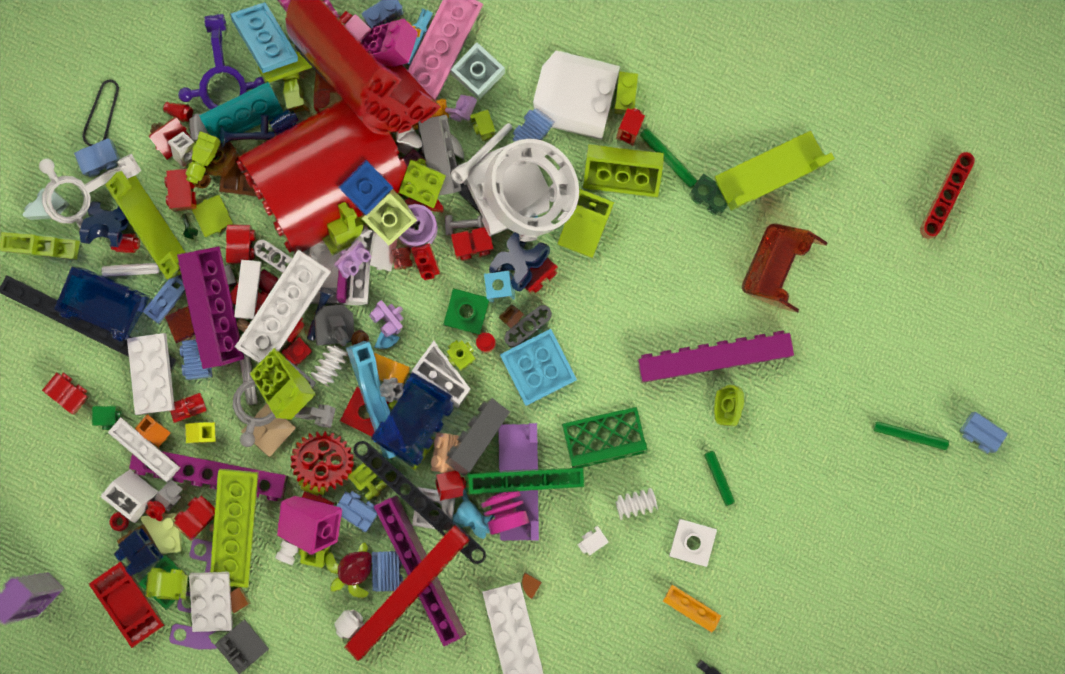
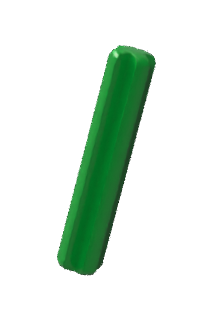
(719, 478)

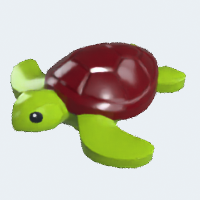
(351, 571)

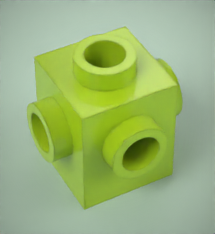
(465, 360)

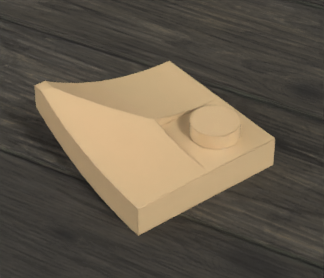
(272, 435)

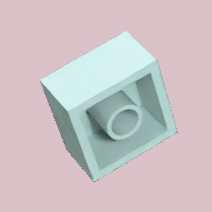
(477, 71)

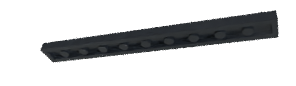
(45, 305)

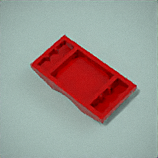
(126, 604)

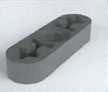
(528, 318)

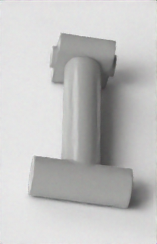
(450, 224)

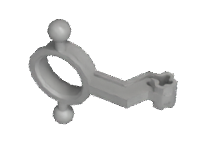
(322, 415)

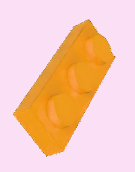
(692, 608)

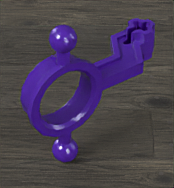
(215, 25)

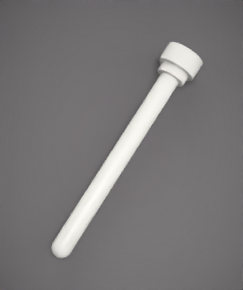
(461, 173)

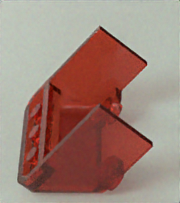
(774, 261)

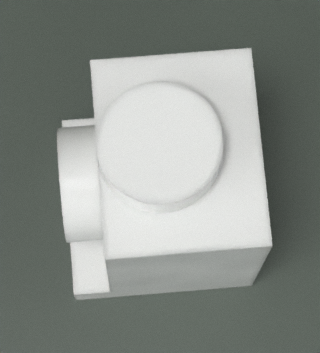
(182, 148)
(592, 541)

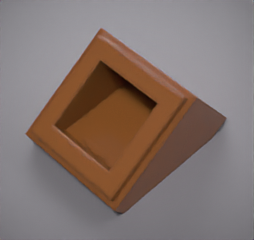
(238, 599)

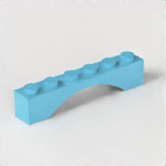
(367, 376)

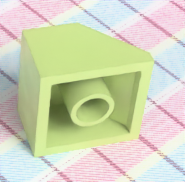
(390, 217)

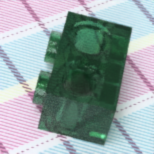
(708, 200)

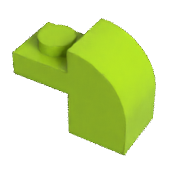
(347, 228)

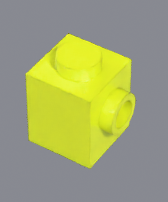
(200, 432)

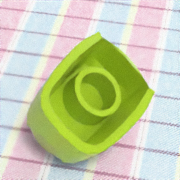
(728, 405)

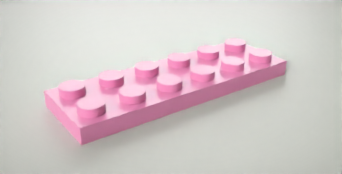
(443, 43)

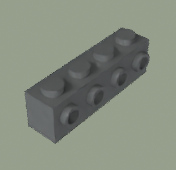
(477, 437)

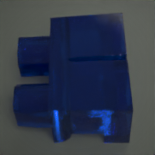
(130, 549)

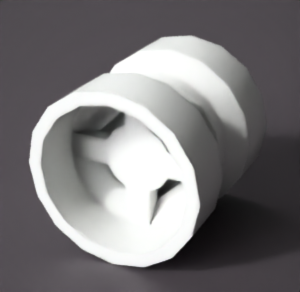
(287, 552)

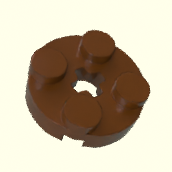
(225, 163)

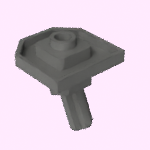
(333, 325)

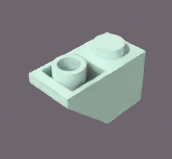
(35, 209)

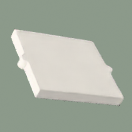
(381, 253)

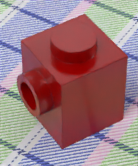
(450, 485)

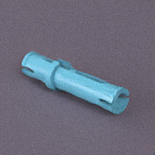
(422, 24)

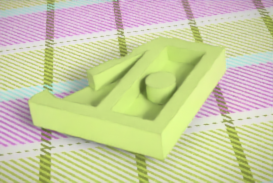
(164, 533)

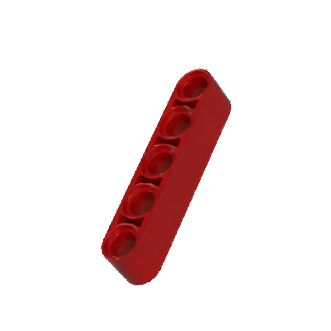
(951, 187)

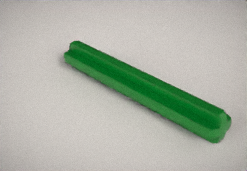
(669, 158)
(911, 435)

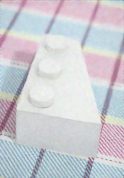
(439, 371)

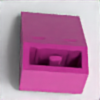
(391, 43)

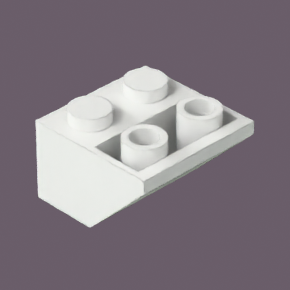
(130, 495)

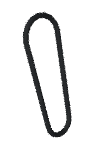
(93, 108)

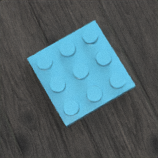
(538, 367)

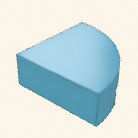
(386, 342)

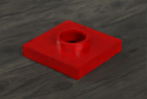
(351, 415)

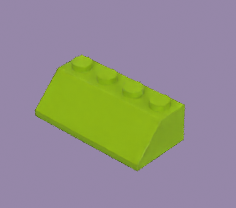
(623, 170)

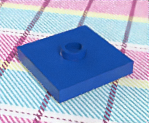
(365, 187)

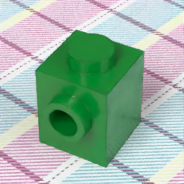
(106, 416)

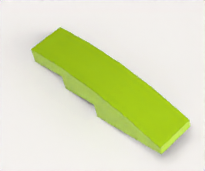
(39, 245)

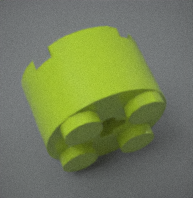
(167, 585)

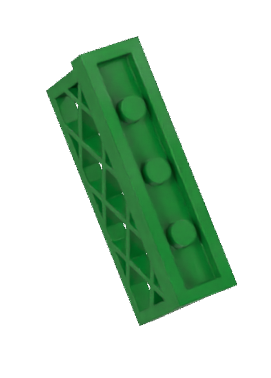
(608, 454)

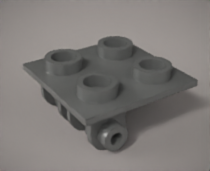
(241, 646)

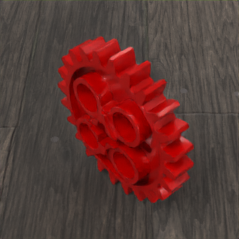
(333, 473)

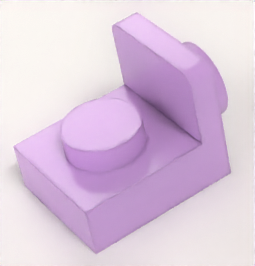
(463, 108)

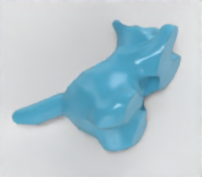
(470, 516)

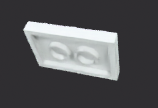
(210, 601)

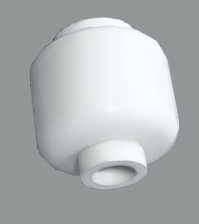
(348, 624)

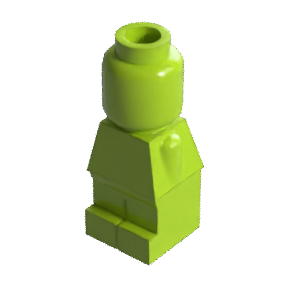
(294, 94)
(202, 155)

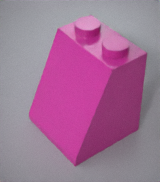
(309, 523)

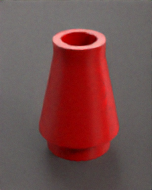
(182, 112)

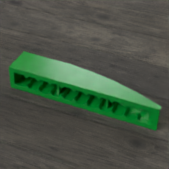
(523, 480)

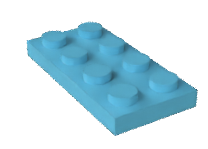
(264, 37)

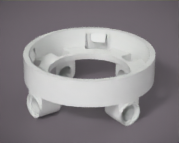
(562, 192)

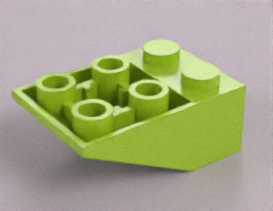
(586, 224)
(281, 385)

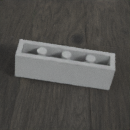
(439, 150)

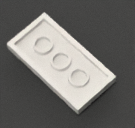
(150, 374)

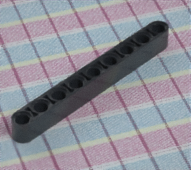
(414, 493)

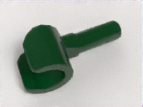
(188, 231)

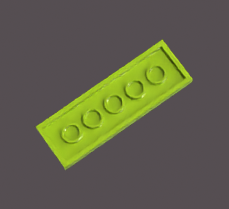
(234, 525)

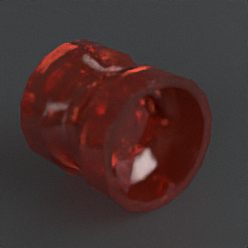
(402, 258)

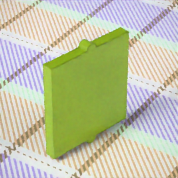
(212, 216)

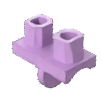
(352, 258)
(390, 315)

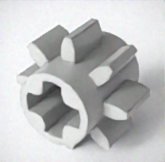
(391, 389)

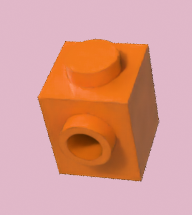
(153, 430)

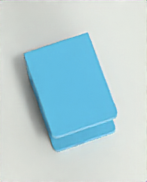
(507, 289)

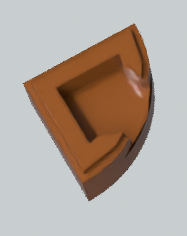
(530, 585)

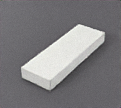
(247, 289)

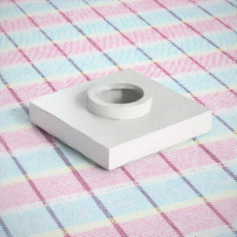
(447, 506)
(679, 547)

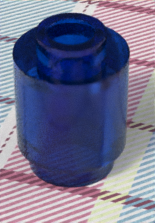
(283, 121)

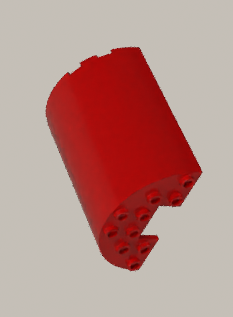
(380, 95)
(307, 164)

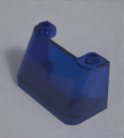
(101, 302)

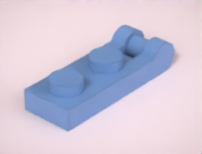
(165, 299)

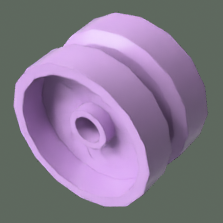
(427, 228)

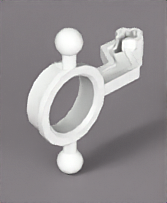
(126, 165)

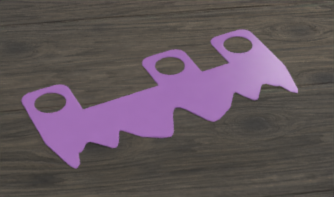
(195, 640)

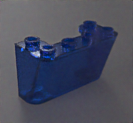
(414, 420)

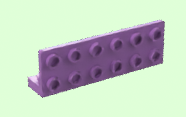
(519, 452)

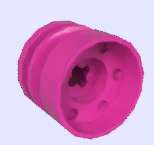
(504, 512)

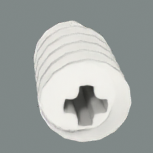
(329, 365)
(636, 503)

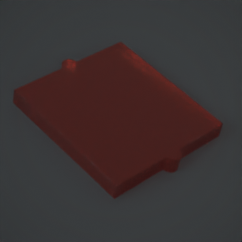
(180, 324)

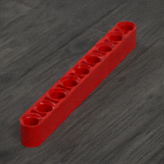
(407, 593)

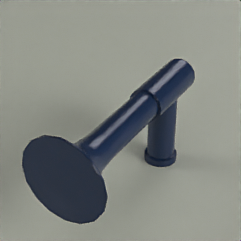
(263, 135)
(325, 294)

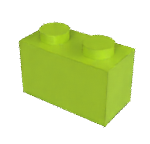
(626, 92)

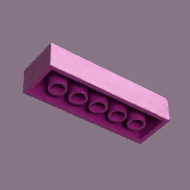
(210, 307)

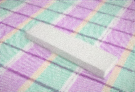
(144, 450)

